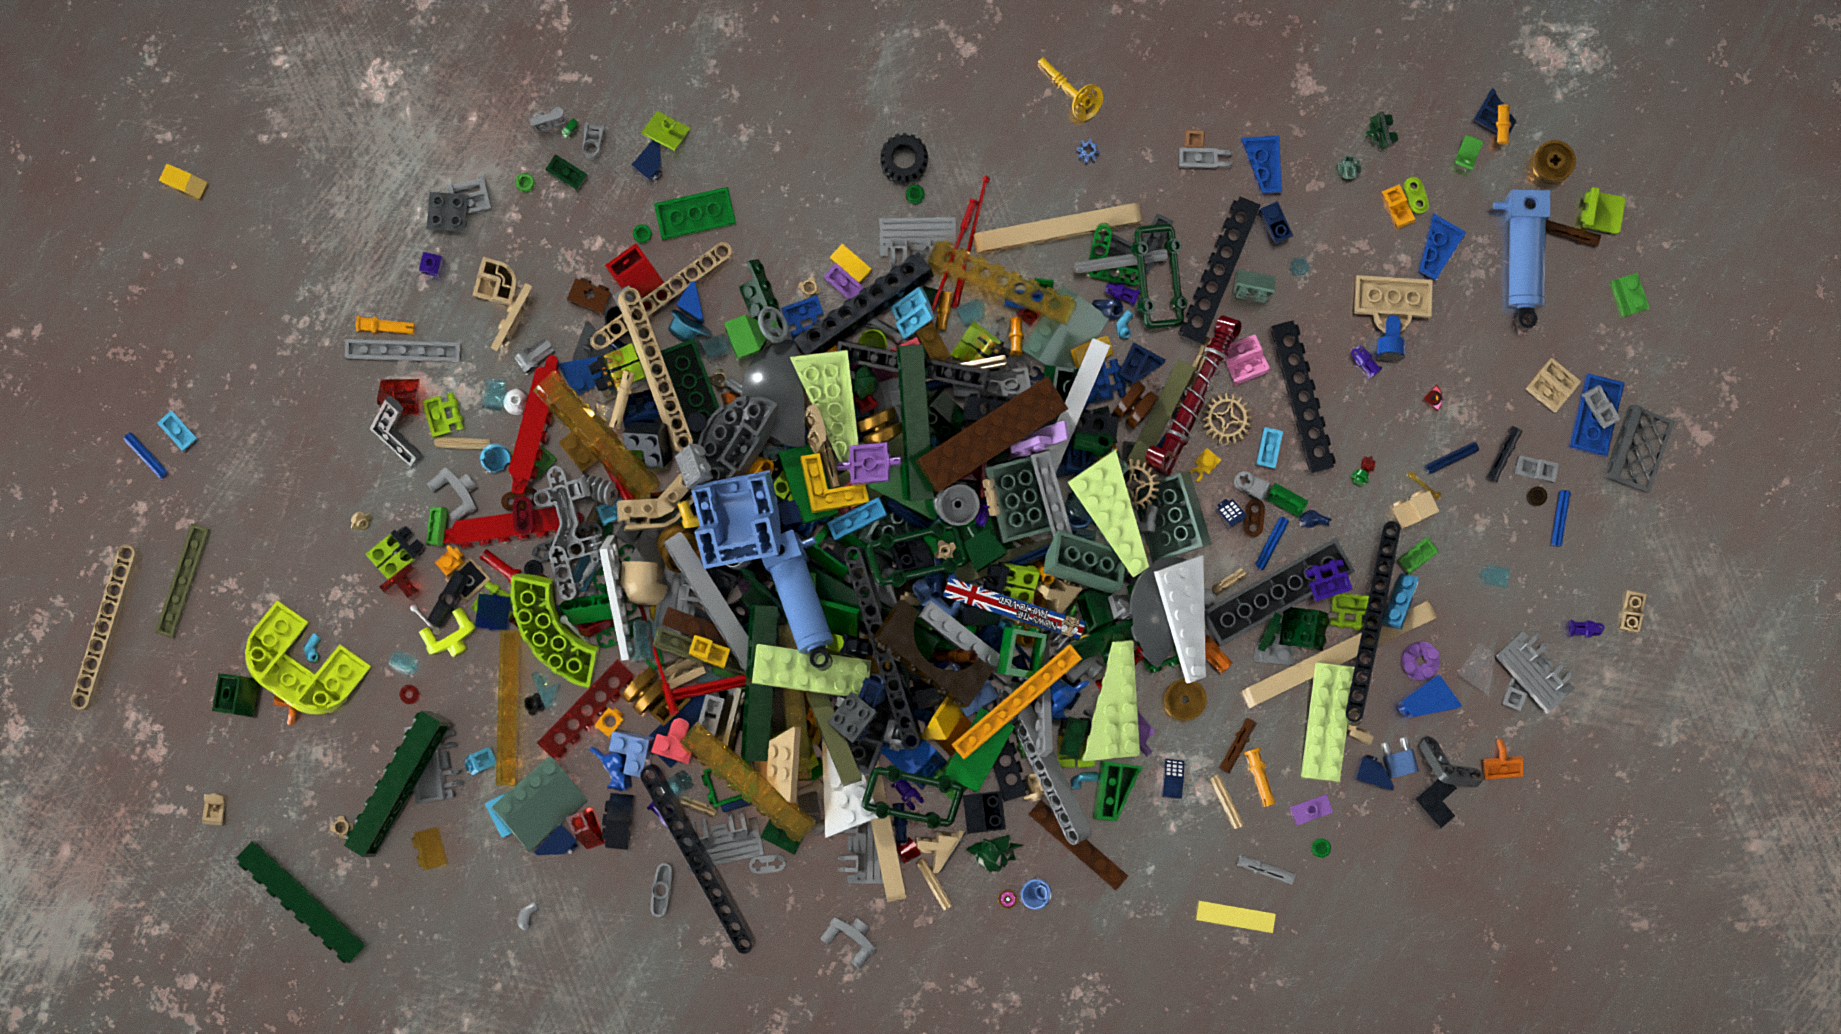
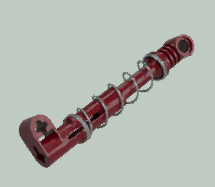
(1177, 437)

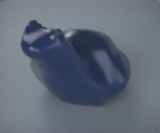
(1109, 307)
(1312, 518)

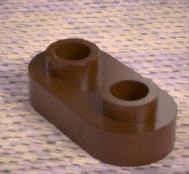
(506, 496)
(1254, 518)

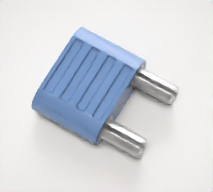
(1402, 762)

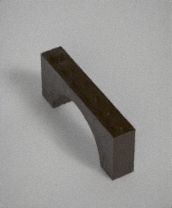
(898, 638)

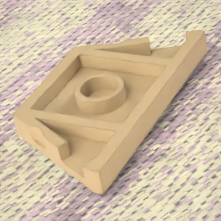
(516, 312)
(784, 763)

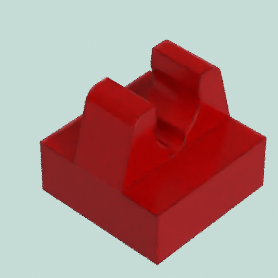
(866, 404)
(908, 851)

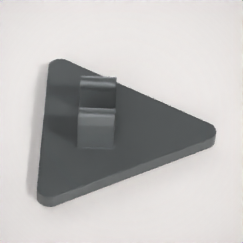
(584, 348)

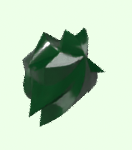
(863, 382)
(994, 853)

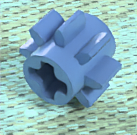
(1083, 153)

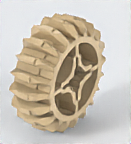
(1218, 416)
(1135, 501)

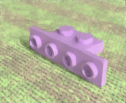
(1039, 440)

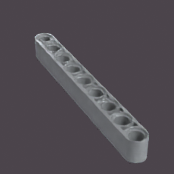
(709, 596)
(1049, 774)

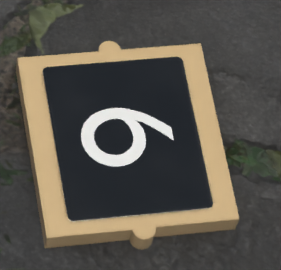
(477, 578)

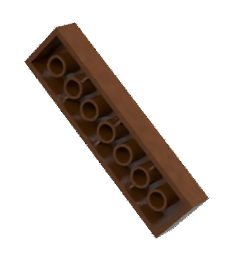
(991, 434)

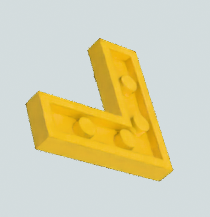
(828, 499)

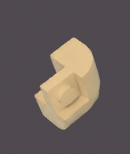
(495, 282)
(643, 582)

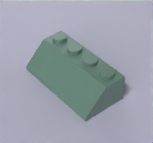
(1084, 562)

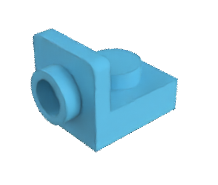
(480, 761)

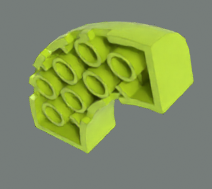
(546, 635)

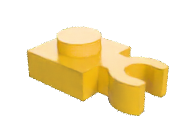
(1206, 463)

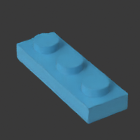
(857, 519)
(1401, 601)

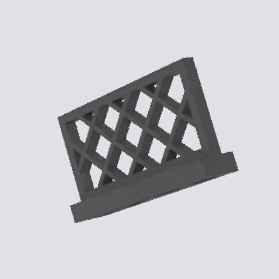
(1624, 442)

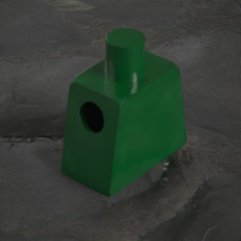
(983, 548)

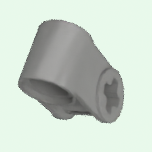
(593, 137)
(1255, 487)

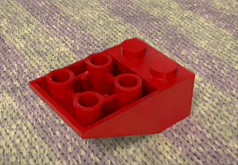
(635, 270)

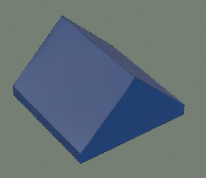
(690, 303)

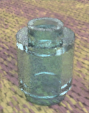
(403, 663)

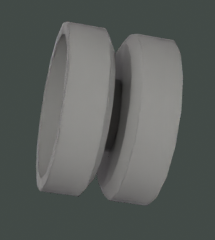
(961, 512)

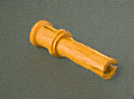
(375, 325)
(1258, 767)

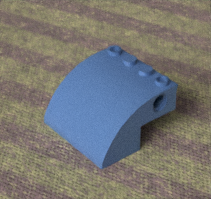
(737, 519)

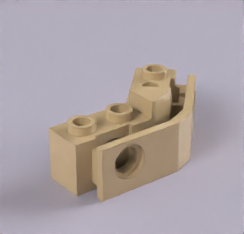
(653, 508)

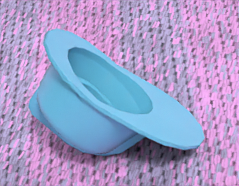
(686, 328)

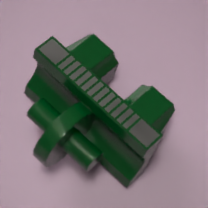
(1380, 132)

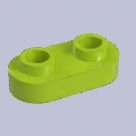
(1415, 195)

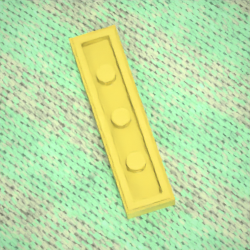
(1235, 916)

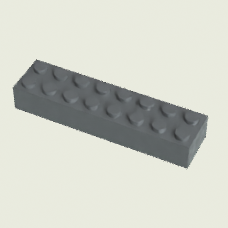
(1271, 594)

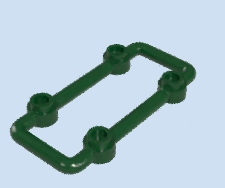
(1146, 305)
(898, 577)
(894, 774)

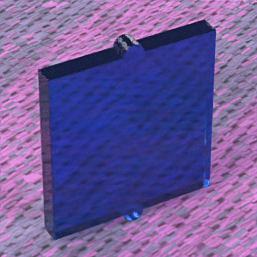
(492, 612)

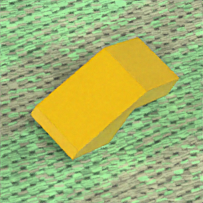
(183, 181)

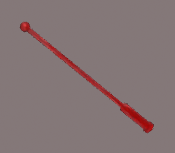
(964, 226)
(960, 283)
(666, 687)

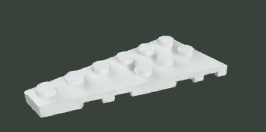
(612, 575)
(1183, 601)
(842, 804)

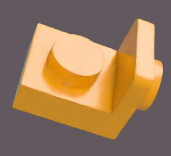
(450, 561)

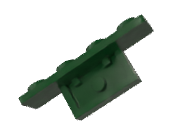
(758, 291)
(758, 593)

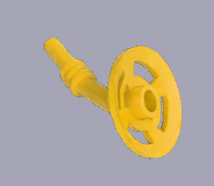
(1079, 97)

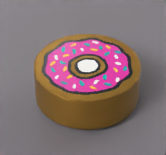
(1007, 899)

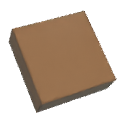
(1194, 138)

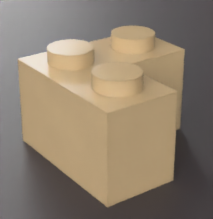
(1415, 510)

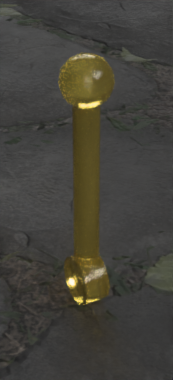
(1436, 495)

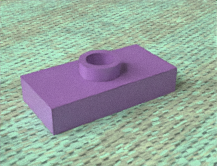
(843, 281)
(1311, 809)

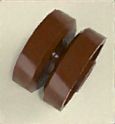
(1135, 405)

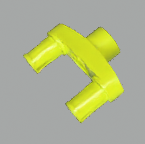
(453, 642)

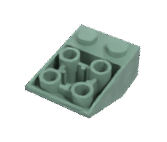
(1253, 285)

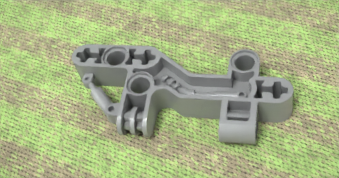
(566, 536)

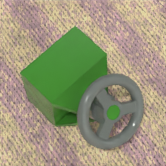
(750, 335)

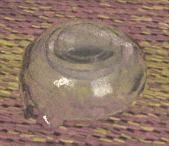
(604, 412)

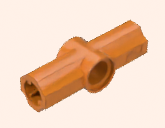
(1215, 655)

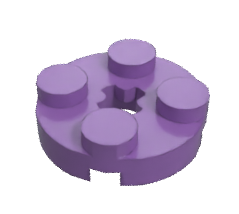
(1411, 666)

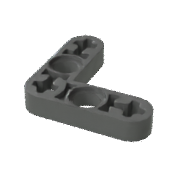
(1444, 770)

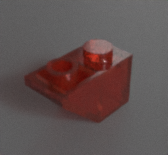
(585, 828)

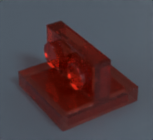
(403, 391)
(402, 581)

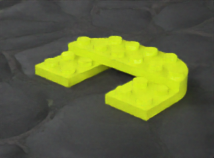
(290, 680)

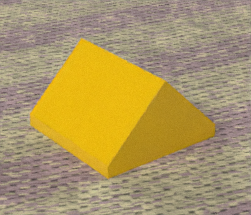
(943, 721)

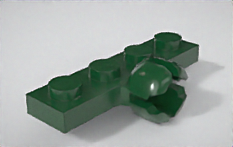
(1101, 641)

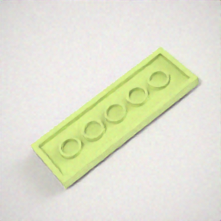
(793, 670)
(1327, 722)

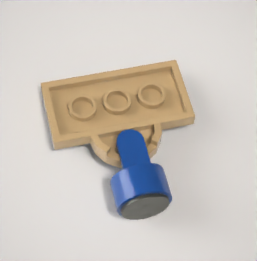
(1393, 306)

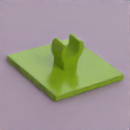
(665, 130)

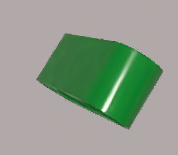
(587, 609)

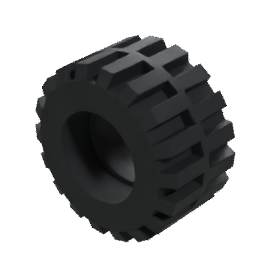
(904, 142)

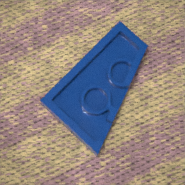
(1266, 161)
(1440, 246)
(579, 375)

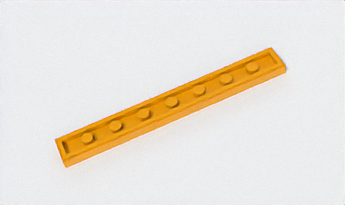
(1016, 701)

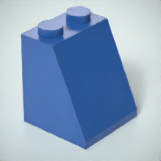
(1428, 699)
(920, 761)

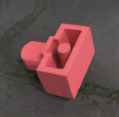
(670, 745)

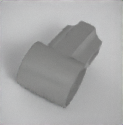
(530, 357)

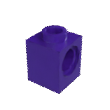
(431, 264)

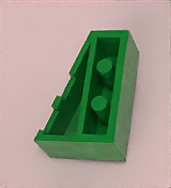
(1113, 789)

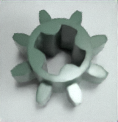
(1349, 167)

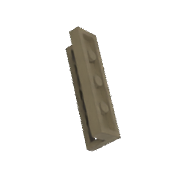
(731, 717)

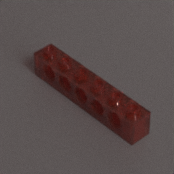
(548, 741)

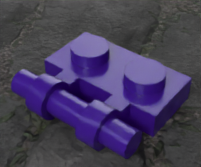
(1331, 585)

